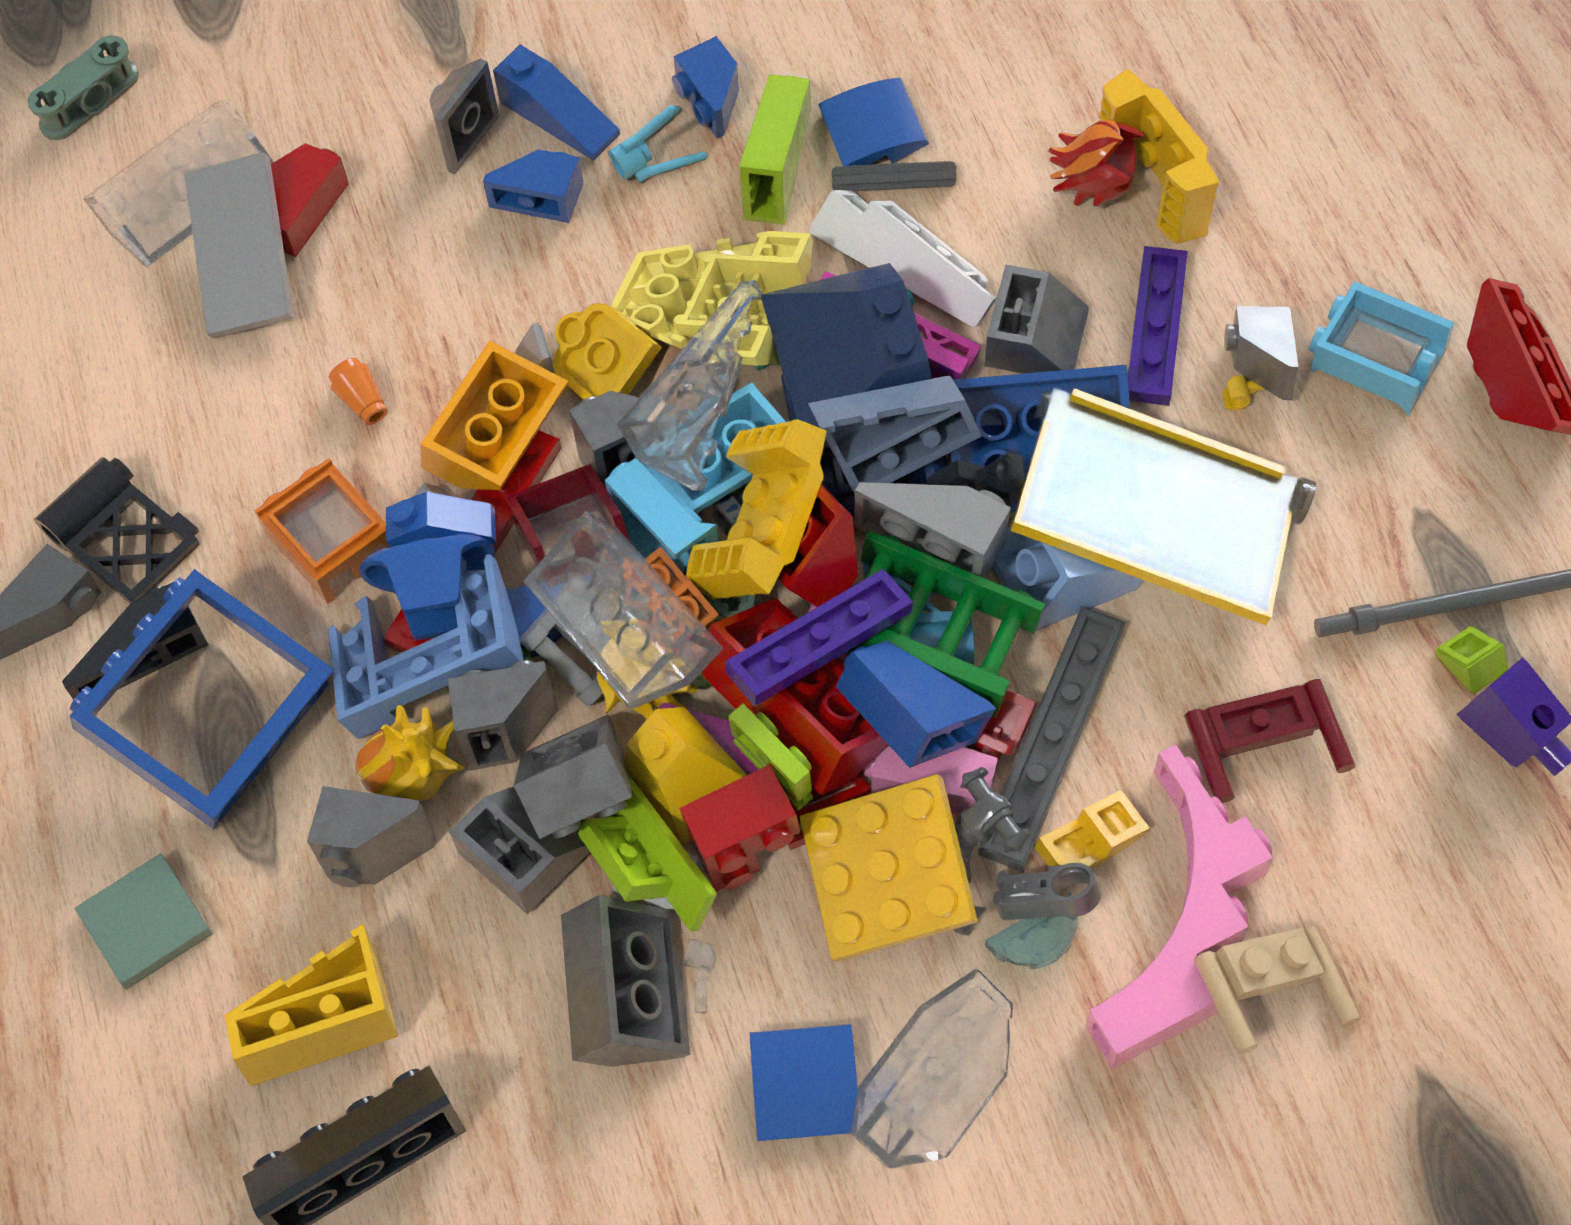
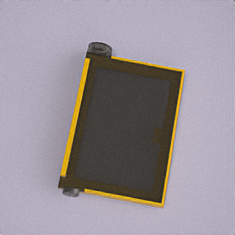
(1160, 503)

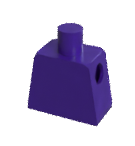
(1520, 719)

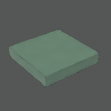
(143, 921)

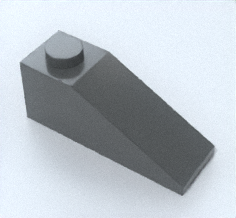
(44, 600)

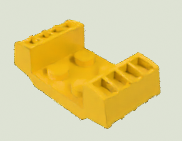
(1170, 151)
(772, 513)

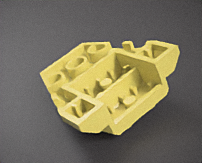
(677, 291)

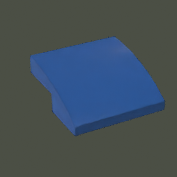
(873, 123)
(803, 1081)

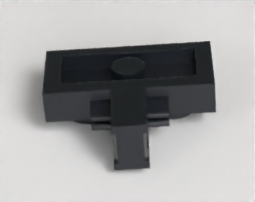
(1002, 477)

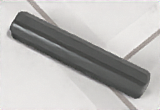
(894, 176)

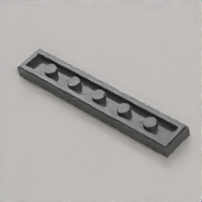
(1056, 730)

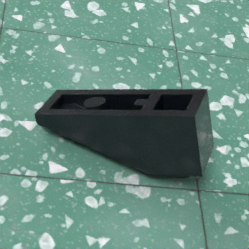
(179, 641)

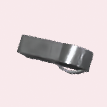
(1038, 893)

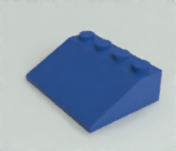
(1007, 406)

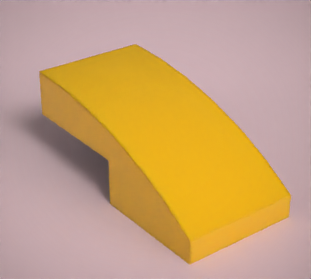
(1095, 835)

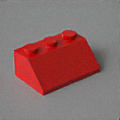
(826, 553)

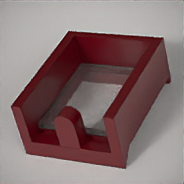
(552, 507)

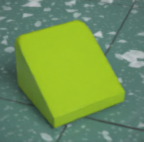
(1473, 658)

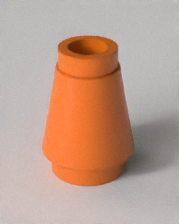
(357, 389)

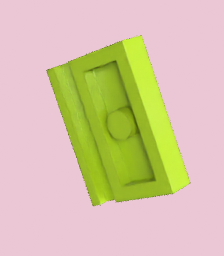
(759, 743)

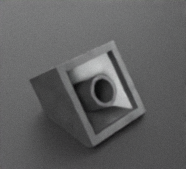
(463, 111)

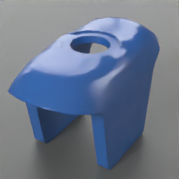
(427, 578)

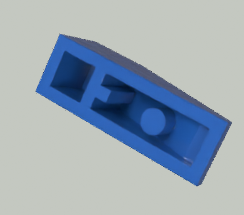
(552, 102)

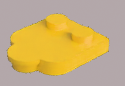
(601, 351)

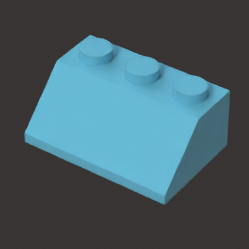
(745, 411)

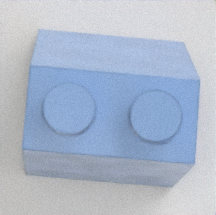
(1058, 577)

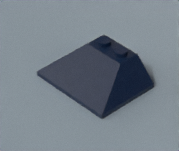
(845, 337)

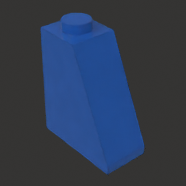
(912, 703)

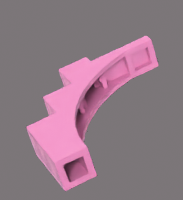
(1220, 861)

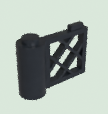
(96, 502)

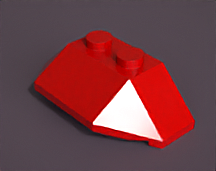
(1518, 360)

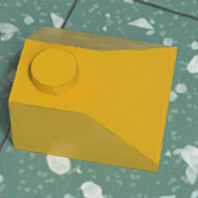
(676, 764)

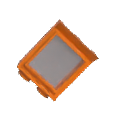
(322, 526)

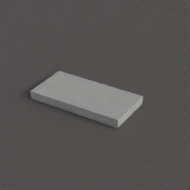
(238, 245)

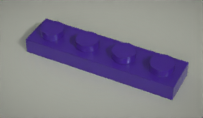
(1156, 325)
(818, 637)

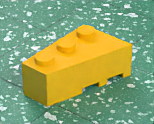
(315, 1014)

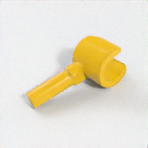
(1237, 393)

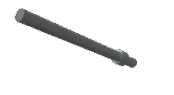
(1366, 618)

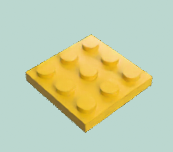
(888, 868)

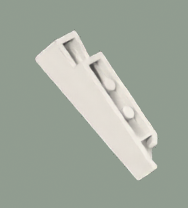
(887, 234)

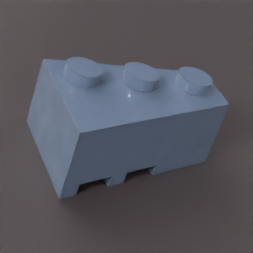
(895, 428)

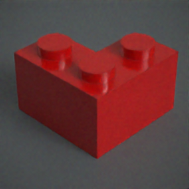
(737, 824)

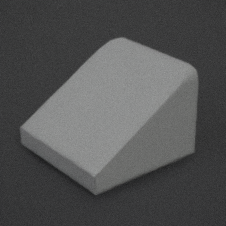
(535, 348)

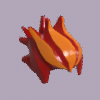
(1097, 161)

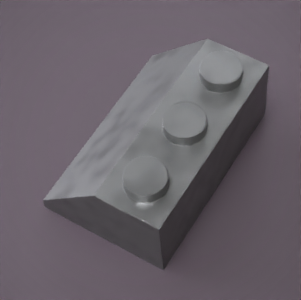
(624, 983)

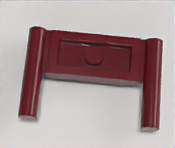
(1263, 723)

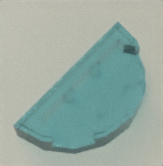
(1034, 941)

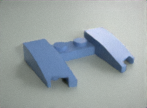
(373, 686)

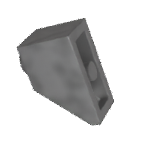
(1264, 347)

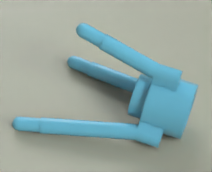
(632, 155)

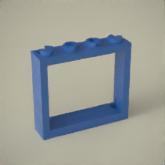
(147, 633)

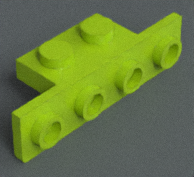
(648, 859)

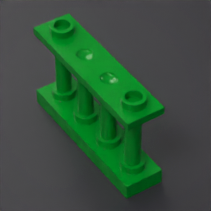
(972, 592)

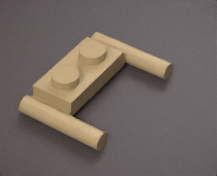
(1269, 966)

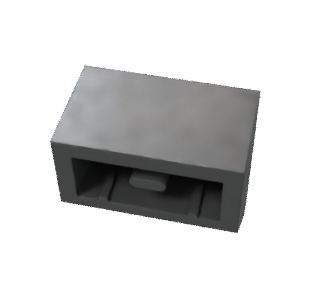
(1034, 323)
(500, 711)
(508, 852)

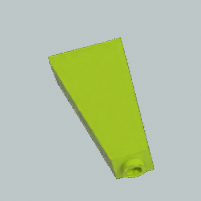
(774, 149)

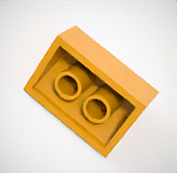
(490, 420)

